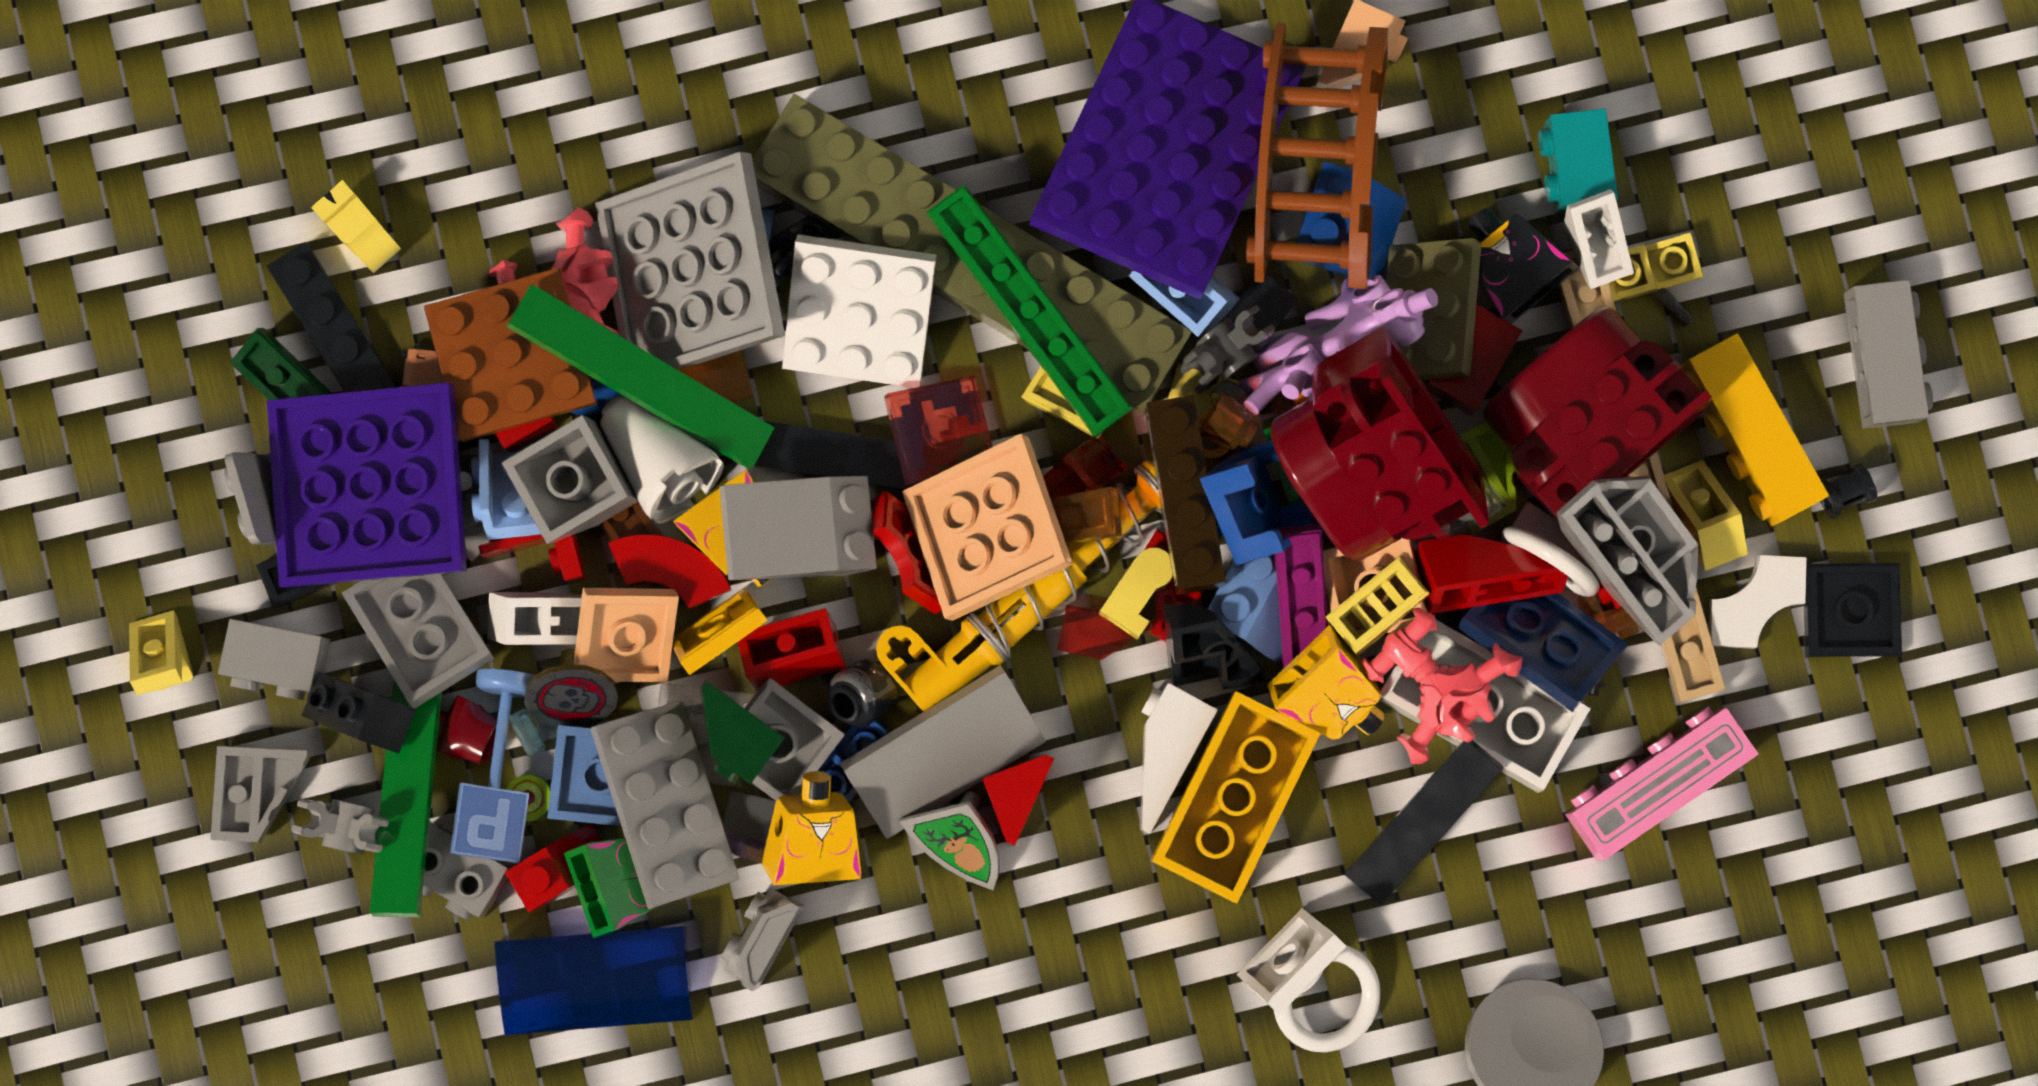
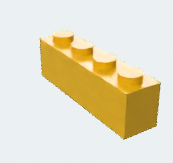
(1754, 432)

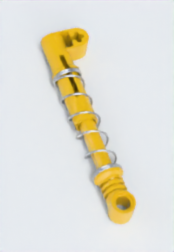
(940, 673)

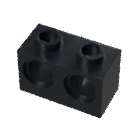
(358, 712)

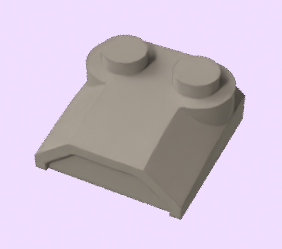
(805, 744)
(770, 925)

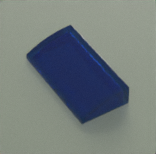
(594, 981)

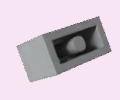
(272, 657)

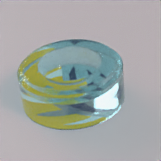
(527, 732)

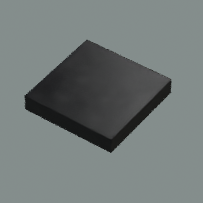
(1852, 610)

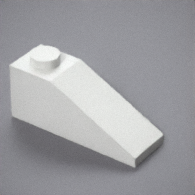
(533, 618)
(1169, 741)

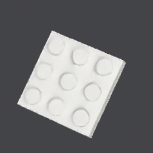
(858, 311)

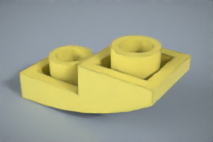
(1658, 267)

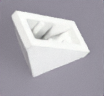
(1598, 239)

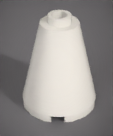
(658, 459)

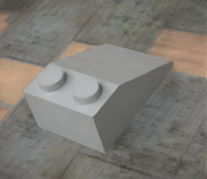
(798, 528)

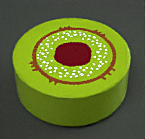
(538, 795)

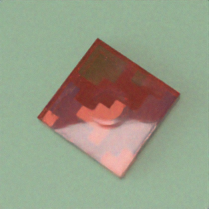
(937, 427)

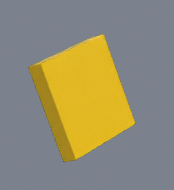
(717, 630)

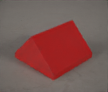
(1015, 793)

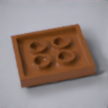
(495, 371)

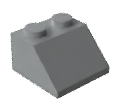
(570, 480)

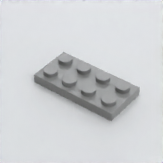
(664, 804)

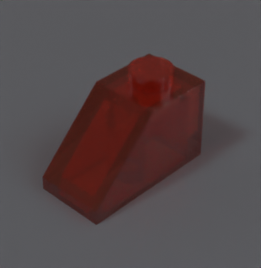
(1085, 469)

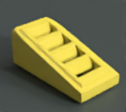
(1389, 619)

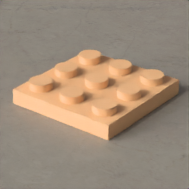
(987, 527)

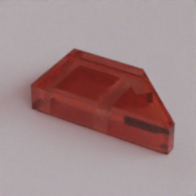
(1090, 634)

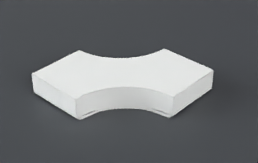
(1772, 586)

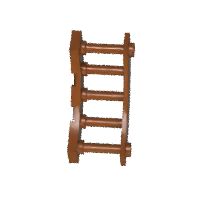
(1356, 150)

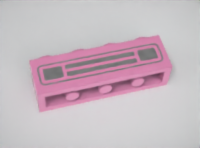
(1661, 782)

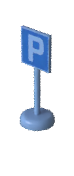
(489, 818)

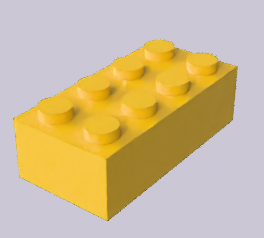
(1235, 797)

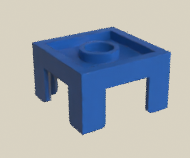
(1249, 505)

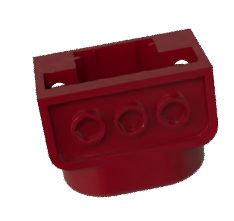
(1592, 409)
(1377, 452)

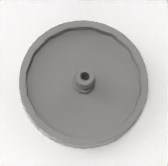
(1533, 1037)

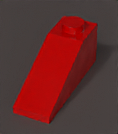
(1480, 572)

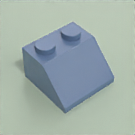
(1250, 606)

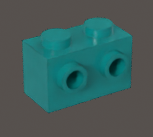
(1577, 157)

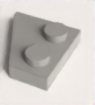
(252, 789)

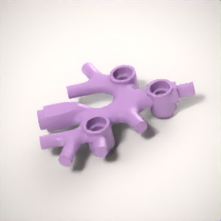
(1290, 359)

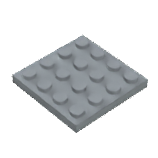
(692, 263)

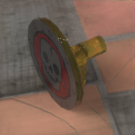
(570, 694)

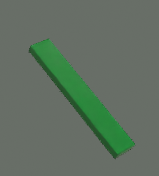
(1029, 311)
(640, 376)
(407, 806)

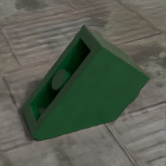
(736, 736)

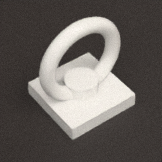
(1542, 536)
(1294, 964)

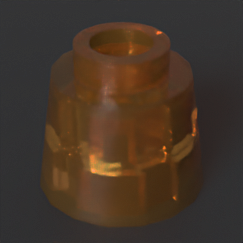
(1229, 423)

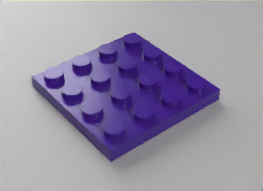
(366, 485)

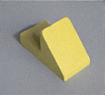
(157, 653)

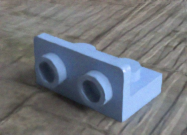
(498, 501)

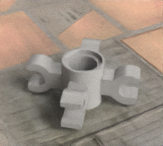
(342, 825)

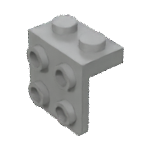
(251, 482)

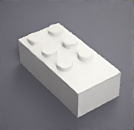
(1528, 726)

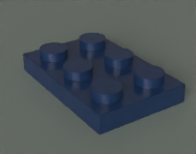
(1558, 643)

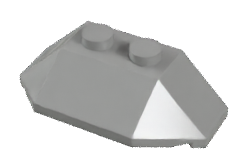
(1636, 551)

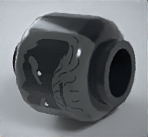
(862, 693)

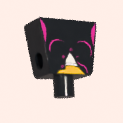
(1517, 263)

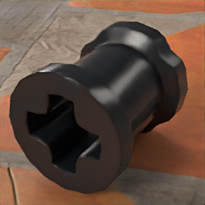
(1848, 491)

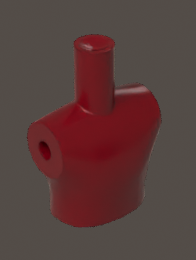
(467, 732)

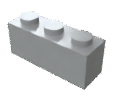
(1887, 354)

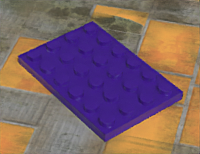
(1163, 148)

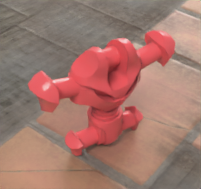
(581, 268)
(1449, 695)

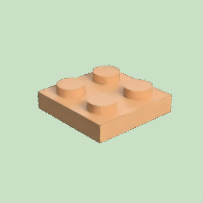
(627, 632)

